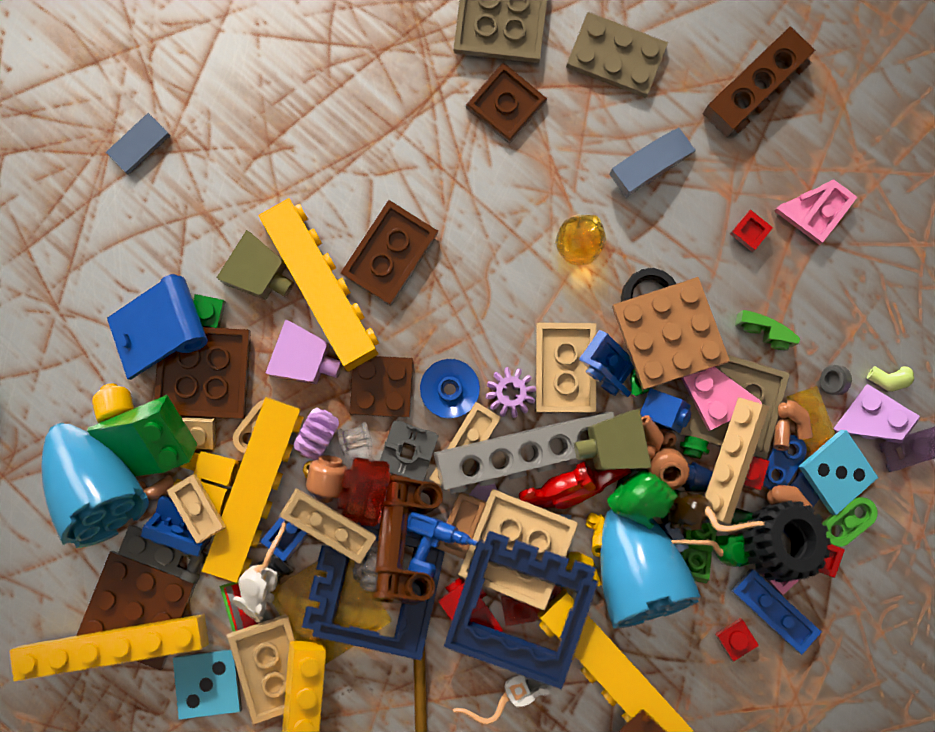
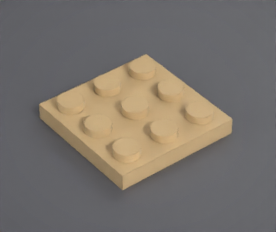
(526, 524)

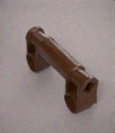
(392, 582)

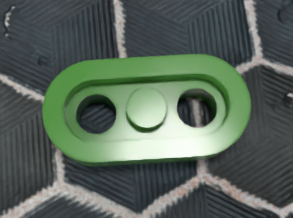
(848, 523)

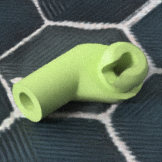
(891, 382)

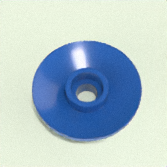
(444, 373)

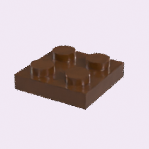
(382, 387)

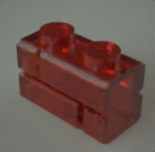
(364, 491)

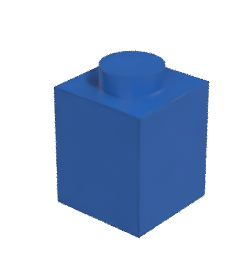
(666, 410)

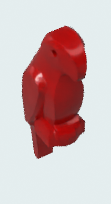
(572, 487)

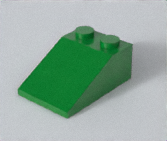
(148, 437)

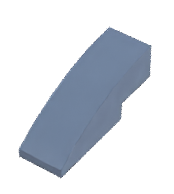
(651, 161)

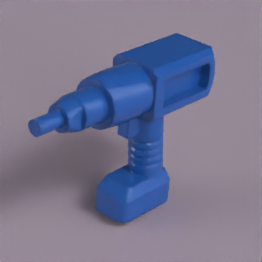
(433, 531)

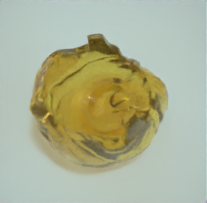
(581, 239)

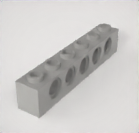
(450, 461)

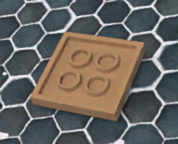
(670, 333)

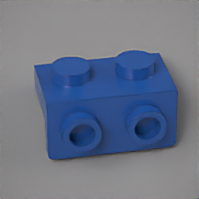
(608, 363)
(169, 529)

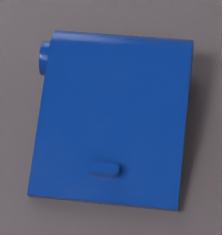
(157, 326)

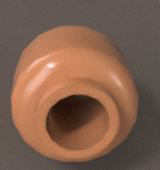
(670, 467)
(325, 478)

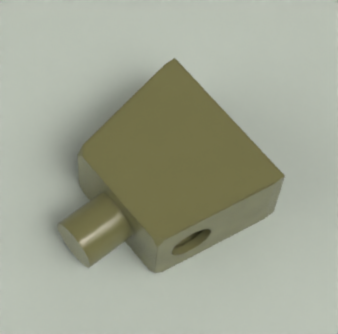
(255, 269)
(616, 443)

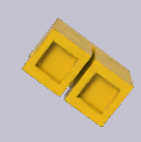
(217, 470)

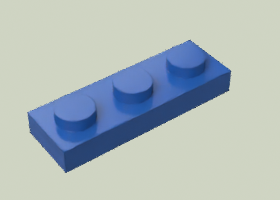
(776, 611)

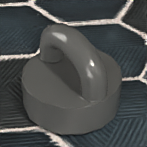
(836, 380)

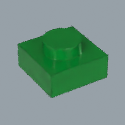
(209, 310)

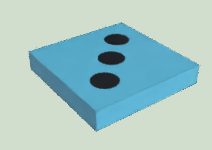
(838, 472)
(206, 684)

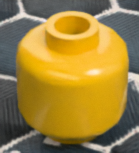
(111, 401)

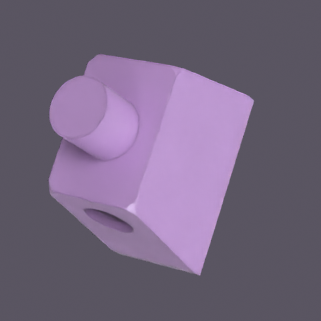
(301, 356)

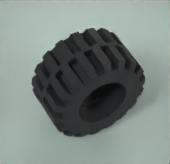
(806, 537)

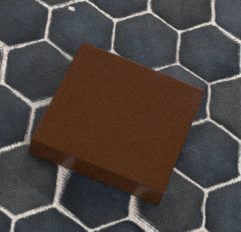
(506, 102)

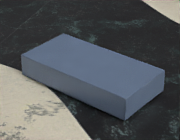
(138, 143)

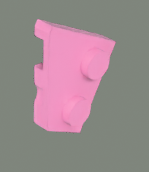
(818, 210)
(715, 396)

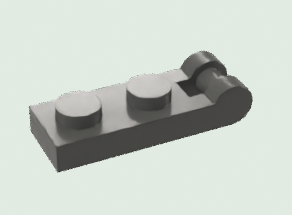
(160, 556)

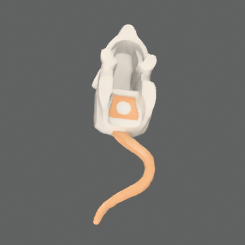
(257, 584)
(519, 691)

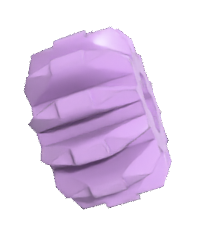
(517, 384)
(316, 434)

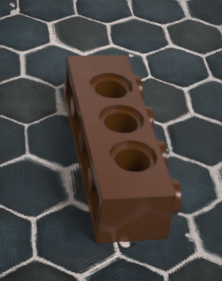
(788, 48)

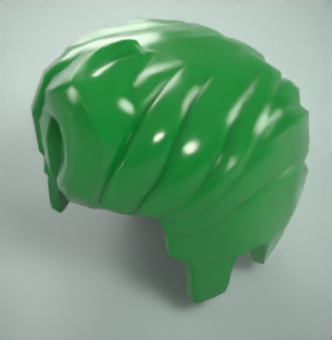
(642, 498)

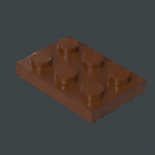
(389, 252)

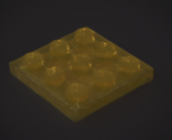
(354, 607)

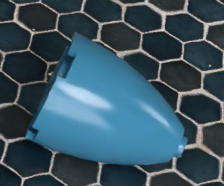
(87, 487)
(642, 573)

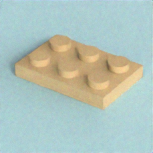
(560, 375)
(262, 665)

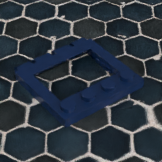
(412, 619)
(507, 650)

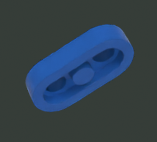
(784, 463)

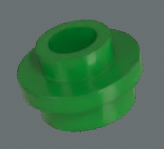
(694, 447)

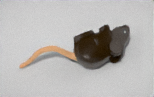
(694, 511)

